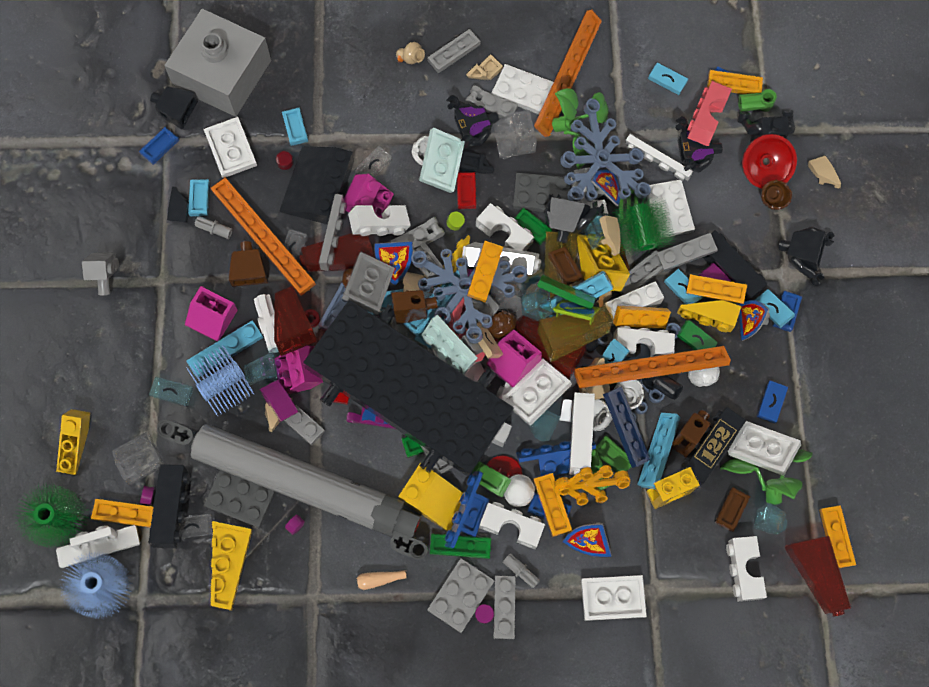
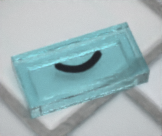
(171, 391)

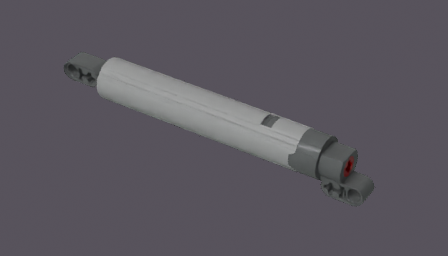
(301, 482)

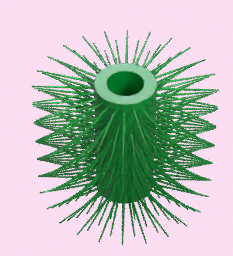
(643, 226)
(52, 516)

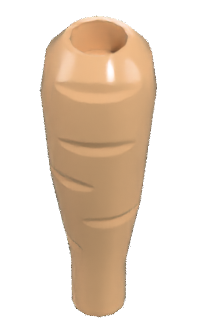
(377, 579)

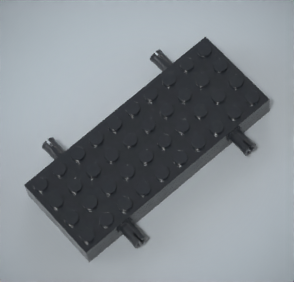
(408, 388)

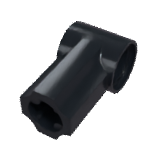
(664, 385)

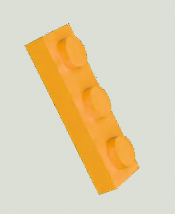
(737, 82)
(485, 271)
(716, 289)
(641, 317)
(552, 505)
(122, 513)
(836, 529)

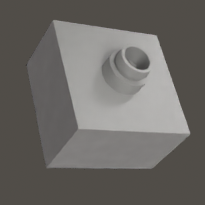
(218, 62)

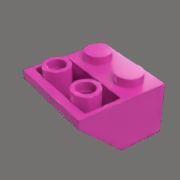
(367, 191)
(210, 314)
(517, 359)
(292, 373)

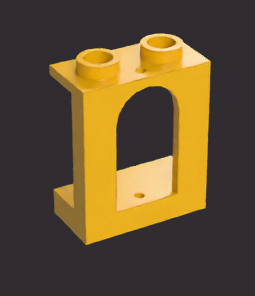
(672, 488)

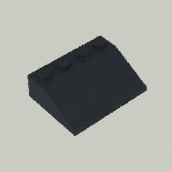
(315, 181)

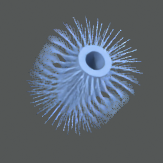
(221, 380)
(96, 585)

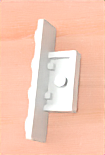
(103, 540)

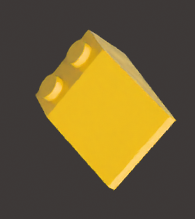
(600, 259)
(432, 497)

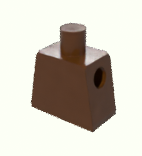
(246, 266)
(411, 306)
(691, 433)

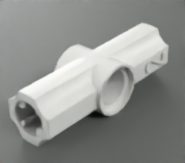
(266, 320)

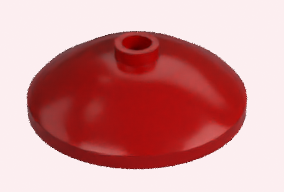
(780, 157)

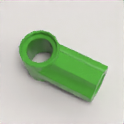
(756, 101)

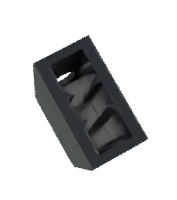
(174, 105)

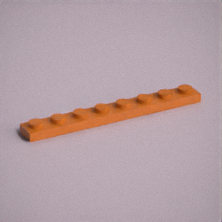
(568, 71)
(263, 236)
(651, 367)

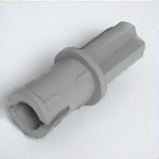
(213, 227)
(521, 570)

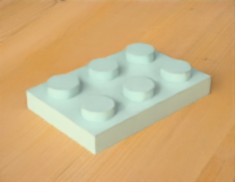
(442, 160)
(448, 345)

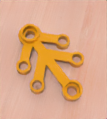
(569, 486)

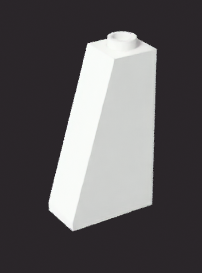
(515, 257)
(581, 432)

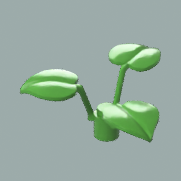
(569, 104)
(774, 487)

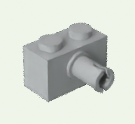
(100, 268)

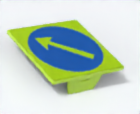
(572, 309)

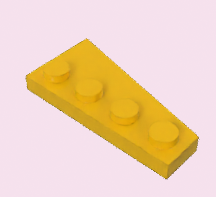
(227, 562)

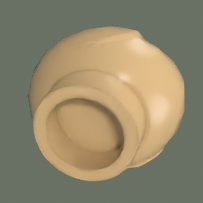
(411, 54)

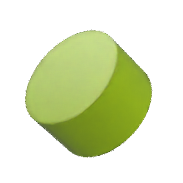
(455, 221)

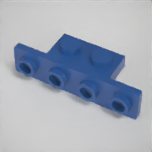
(550, 458)
(470, 513)

